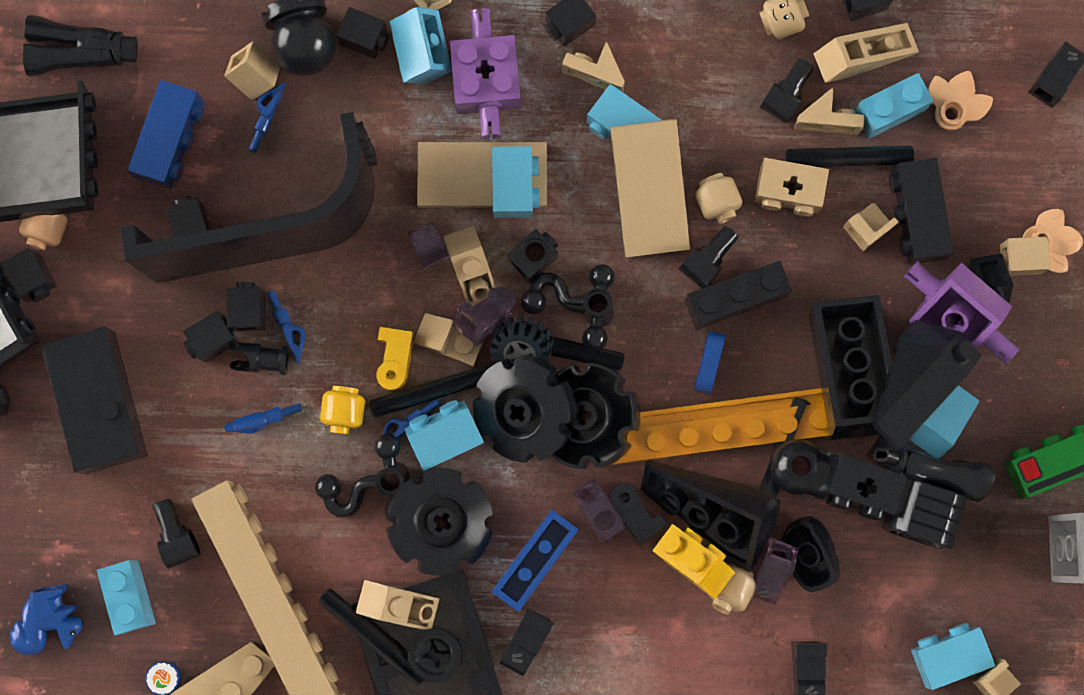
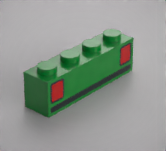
(1049, 465)

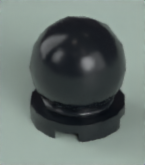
(300, 37)

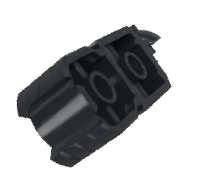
(909, 506)

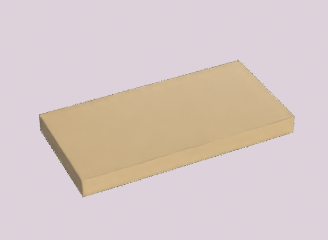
(462, 173)
(650, 187)

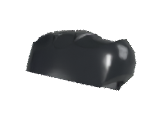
(816, 557)

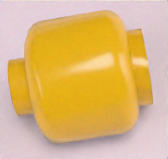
(342, 409)

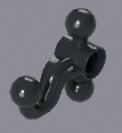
(601, 278)
(329, 487)

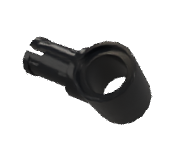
(785, 96)
(705, 262)
(176, 541)

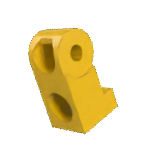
(397, 357)

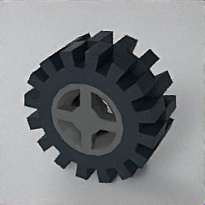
(518, 332)

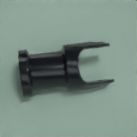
(260, 358)

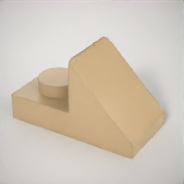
(599, 75)
(821, 118)
(441, 337)

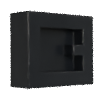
(994, 273)

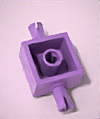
(482, 54)
(963, 305)

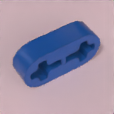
(709, 362)

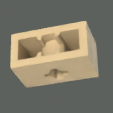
(807, 181)

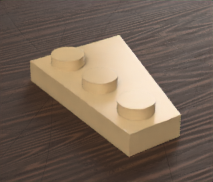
(235, 675)

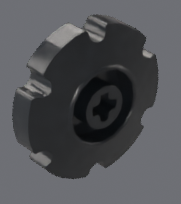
(547, 405)
(612, 418)
(415, 532)

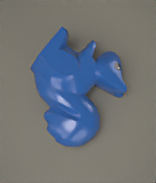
(41, 614)

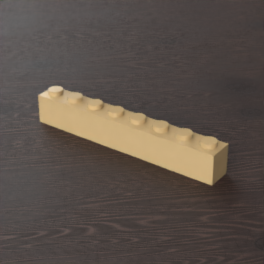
(265, 591)

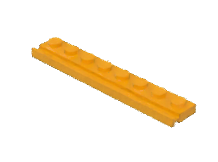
(725, 426)

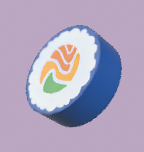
(163, 678)

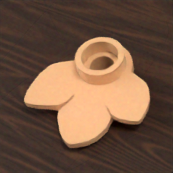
(960, 98)
(1061, 239)

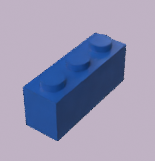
(166, 134)
(535, 560)

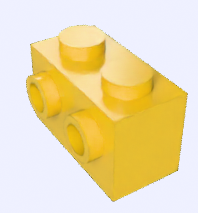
(694, 561)

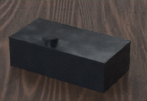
(851, 362)
(94, 400)

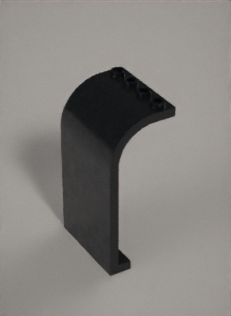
(267, 238)

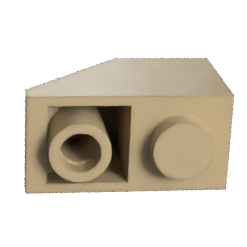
(470, 264)
(397, 605)

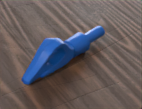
(264, 121)
(284, 322)
(255, 422)
(405, 423)

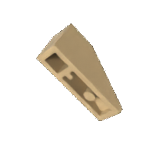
(864, 51)

